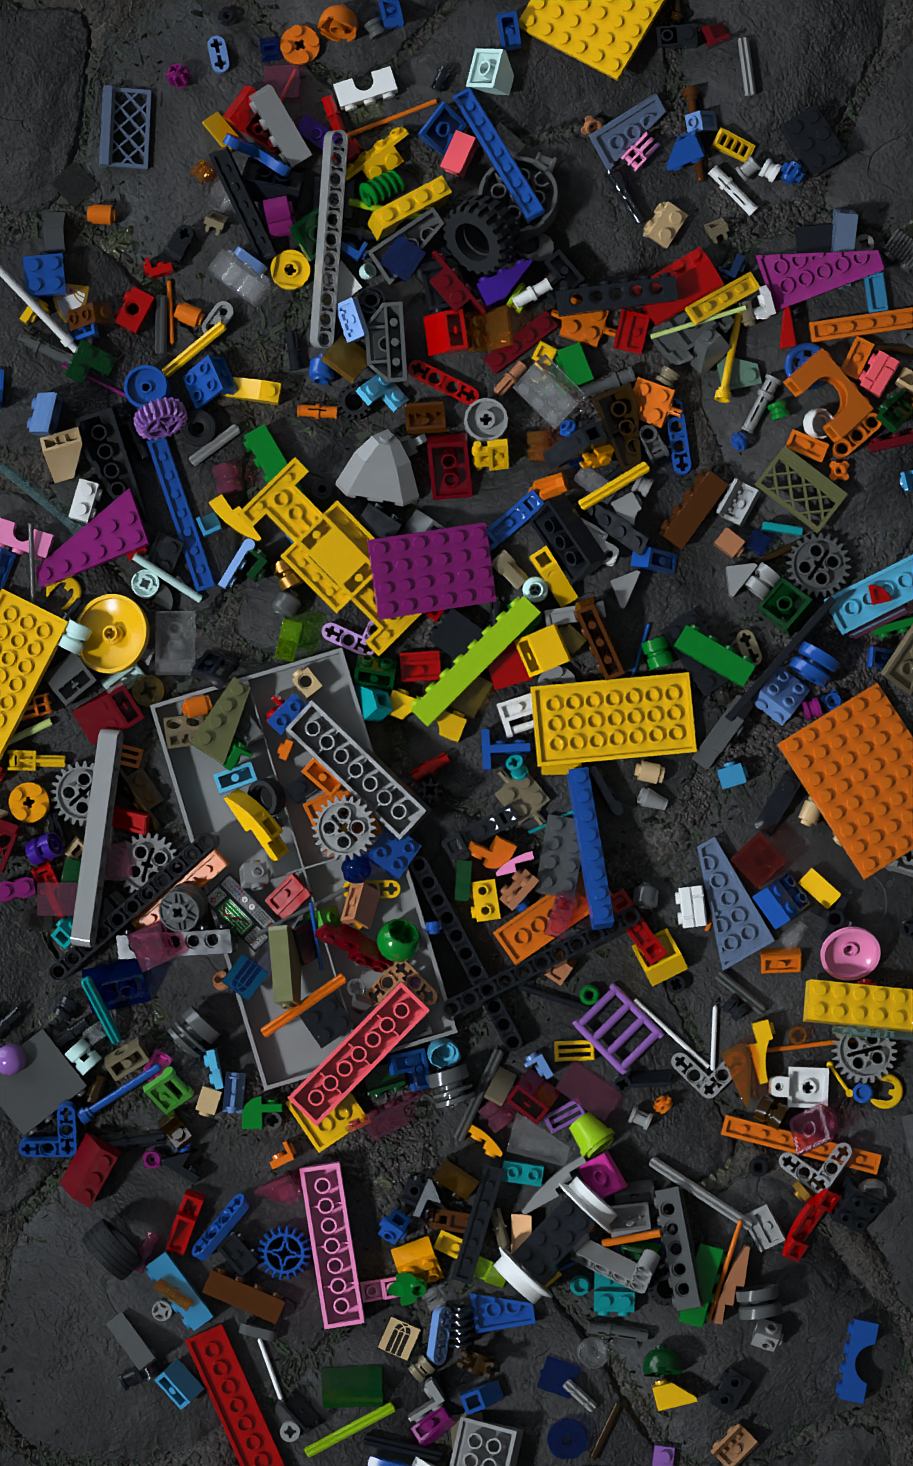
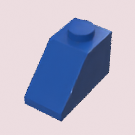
(655, 560)

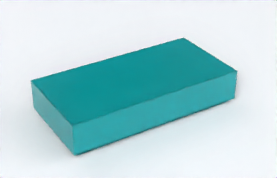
(781, 529)

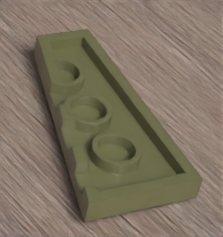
(221, 723)

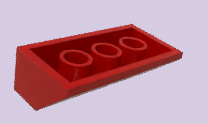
(694, 280)

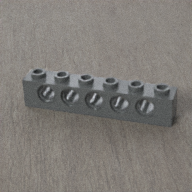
(694, 1297)

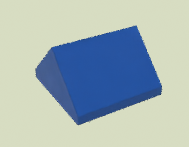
(441, 128)

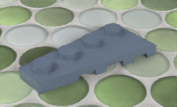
(620, 134)

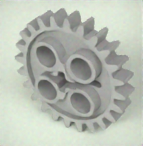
(70, 779)
(356, 814)
(148, 843)
(868, 1068)

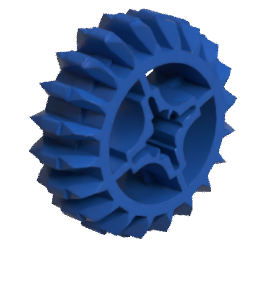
(275, 1251)

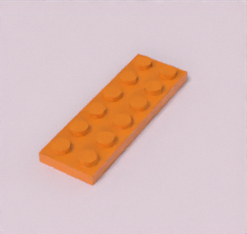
(526, 931)

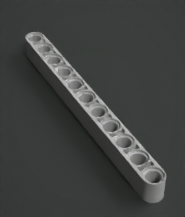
(334, 230)
(97, 838)

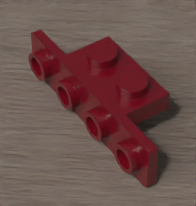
(451, 288)

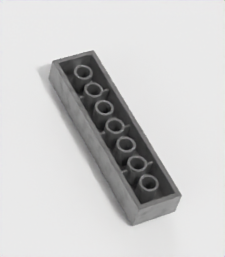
(358, 769)

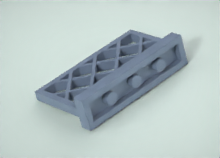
(108, 131)

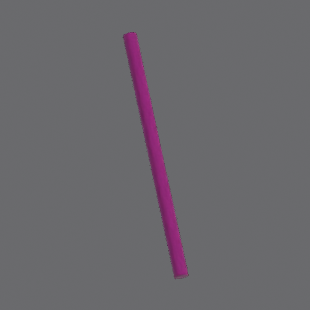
(101, 383)

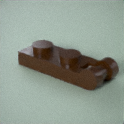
(456, 1220)

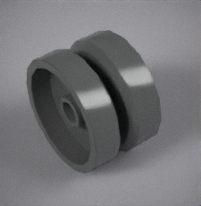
(760, 1302)

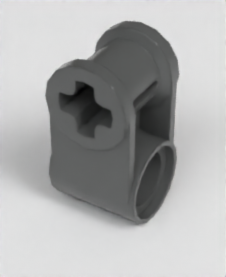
(653, 445)

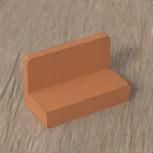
(360, 905)

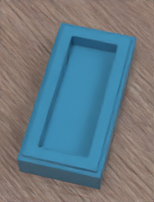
(876, 293)

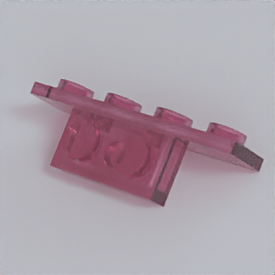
(385, 1120)

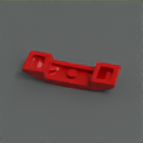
(641, 935)
(806, 1221)

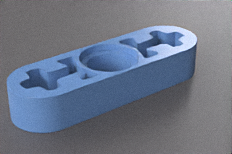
(443, 1342)

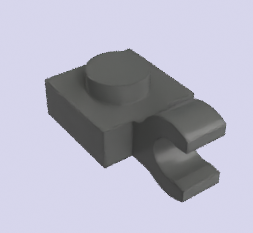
(410, 444)

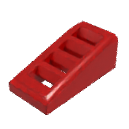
(787, 337)

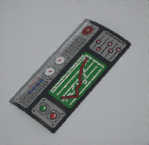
(240, 910)

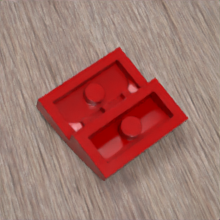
(508, 668)

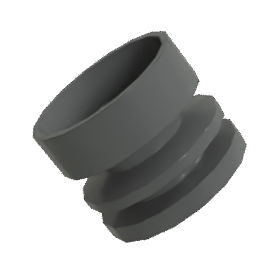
(191, 901)
(193, 1032)
(451, 1086)

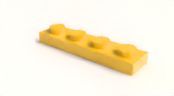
(722, 298)

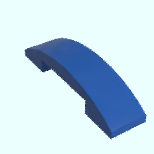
(513, 519)

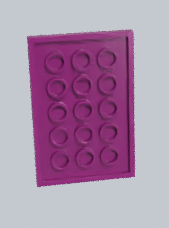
(431, 570)

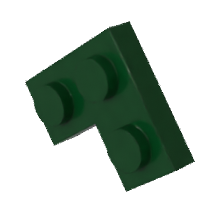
(87, 357)

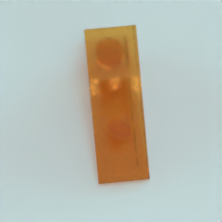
(739, 1066)

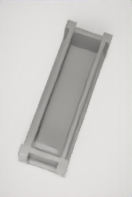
(565, 615)

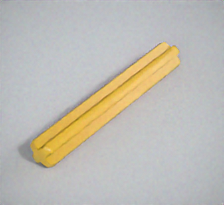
(194, 349)
(614, 485)

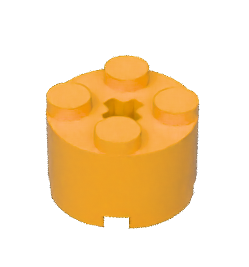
(20, 796)

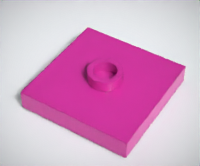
(602, 1175)

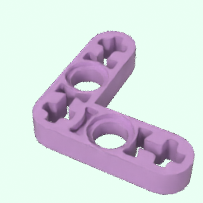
(337, 628)

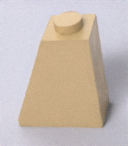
(62, 453)

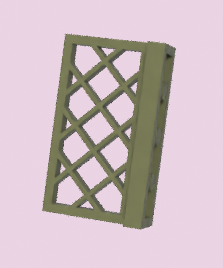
(807, 474)

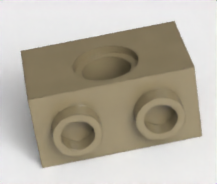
(126, 1059)

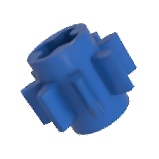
(792, 173)

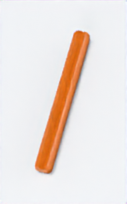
(306, 1003)

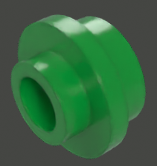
(594, 999)

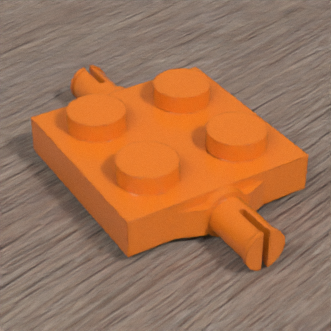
(584, 327)
(654, 402)

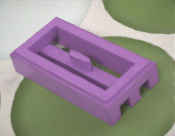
(559, 1109)

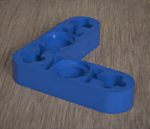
(257, 152)
(59, 1141)

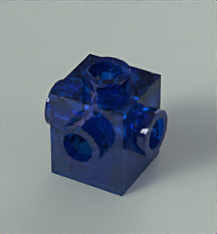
(356, 870)

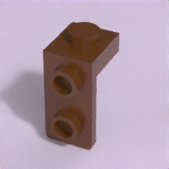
(90, 314)

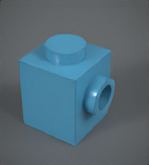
(732, 775)

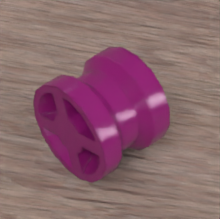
(811, 708)

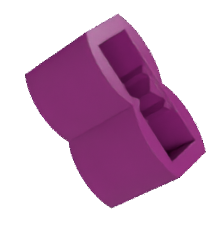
(278, 216)
(20, 888)

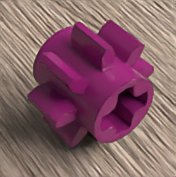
(178, 75)

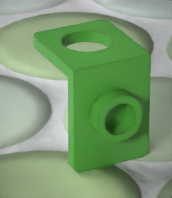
(328, 915)

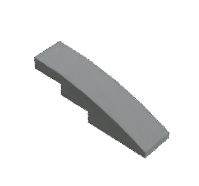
(548, 1189)

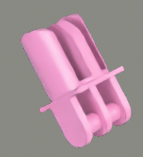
(639, 152)

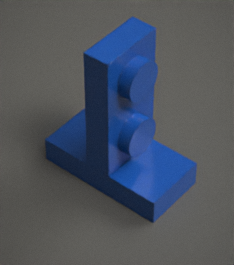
(500, 748)

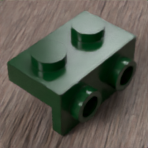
(896, 412)
(258, 571)

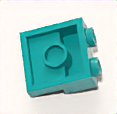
(612, 1297)

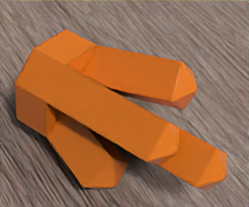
(551, 486)

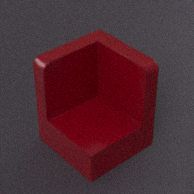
(714, 35)

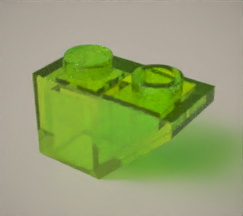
(288, 640)

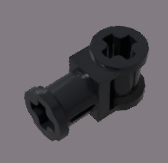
(147, 1374)

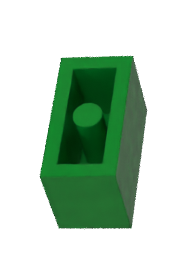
(574, 364)

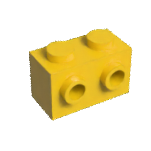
(485, 900)

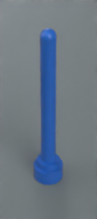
(85, 1114)

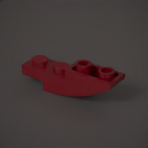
(360, 947)

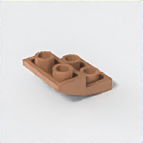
(517, 890)

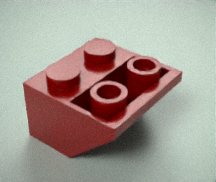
(445, 333)

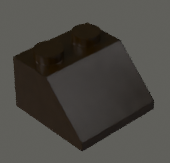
(456, 1179)

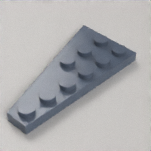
(734, 917)

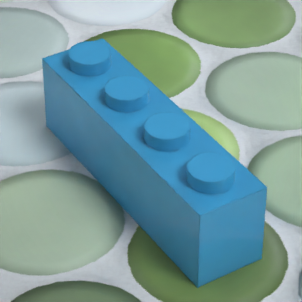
(170, 1272)

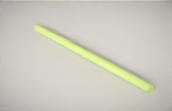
(690, 324)

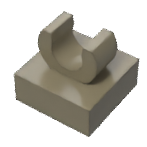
(215, 220)
(717, 228)

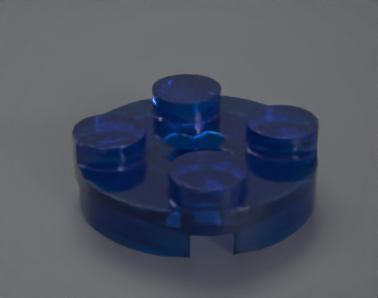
(578, 1438)

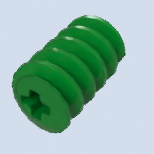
(380, 187)

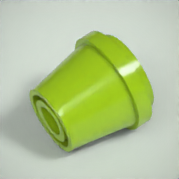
(591, 1135)

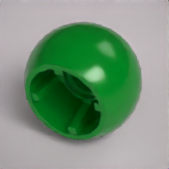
(398, 940)

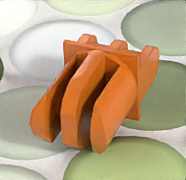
(46, 703)

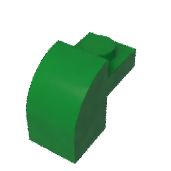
(253, 1112)

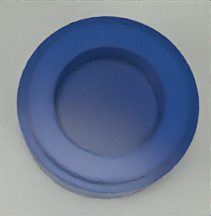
(863, 1093)

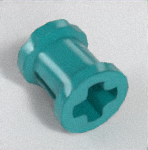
(515, 765)

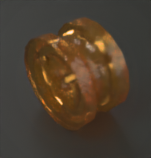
(801, 1030)

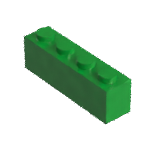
(266, 453)
(714, 656)
(708, 1261)

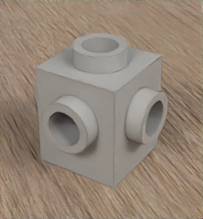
(254, 875)
(767, 1335)

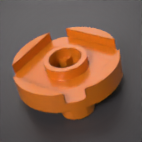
(297, 34)

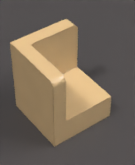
(905, 380)

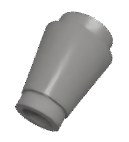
(651, 799)

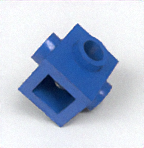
(394, 1226)

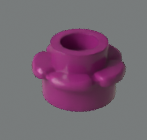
(147, 1159)

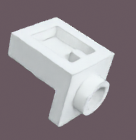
(766, 306)

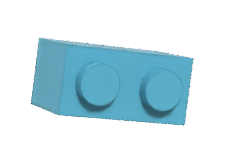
(237, 778)

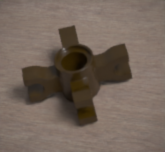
(477, 1363)

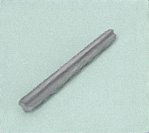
(700, 1193)

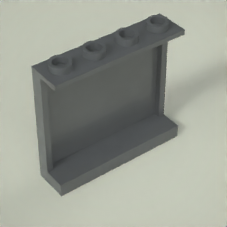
(41, 1086)

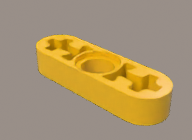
(376, 882)

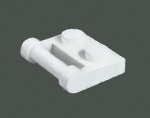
(513, 710)

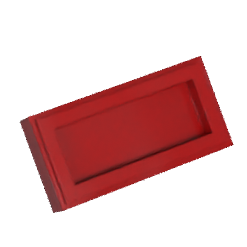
(131, 820)

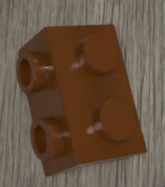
(425, 417)

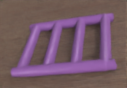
(608, 1052)

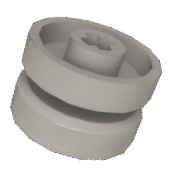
(485, 409)

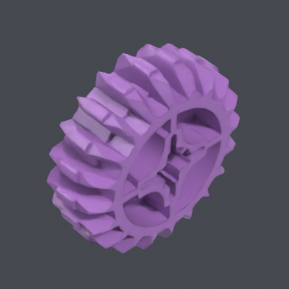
(160, 418)

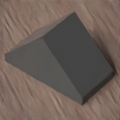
(55, 231)

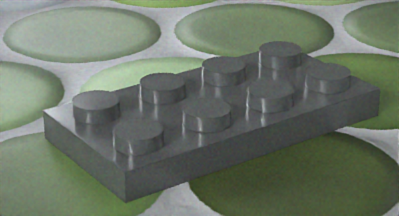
(559, 858)

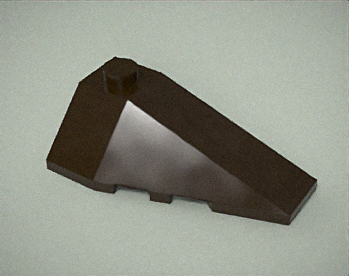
(620, 422)

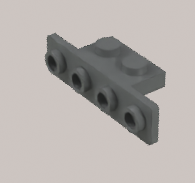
(719, 737)

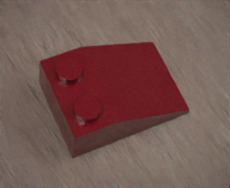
(449, 466)

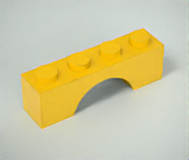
(449, 724)

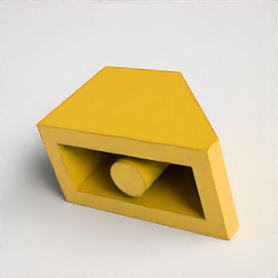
(671, 1395)

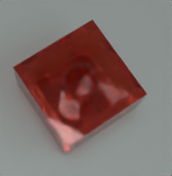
(757, 860)

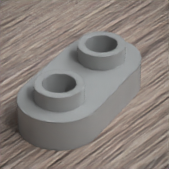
(215, 316)

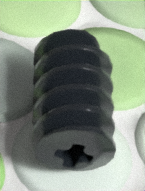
(462, 1326)

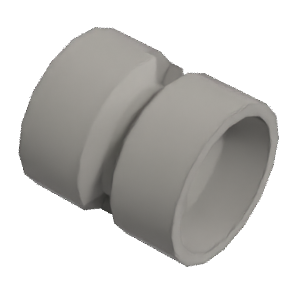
(762, 581)

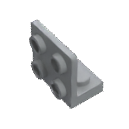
(433, 1390)

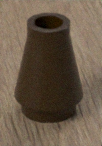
(96, 1090)

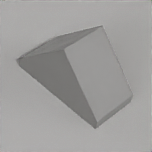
(737, 575)
(623, 587)

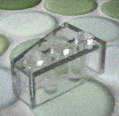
(536, 1143)

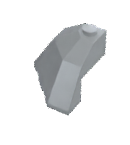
(380, 472)

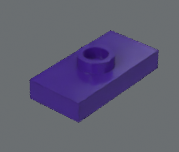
(313, 132)

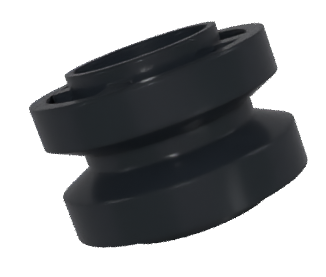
(370, 293)

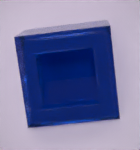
(270, 48)
(757, 542)

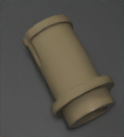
(748, 315)

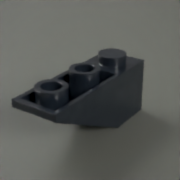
(575, 445)

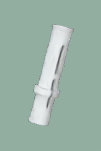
(733, 190)

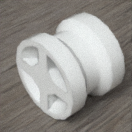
(770, 170)

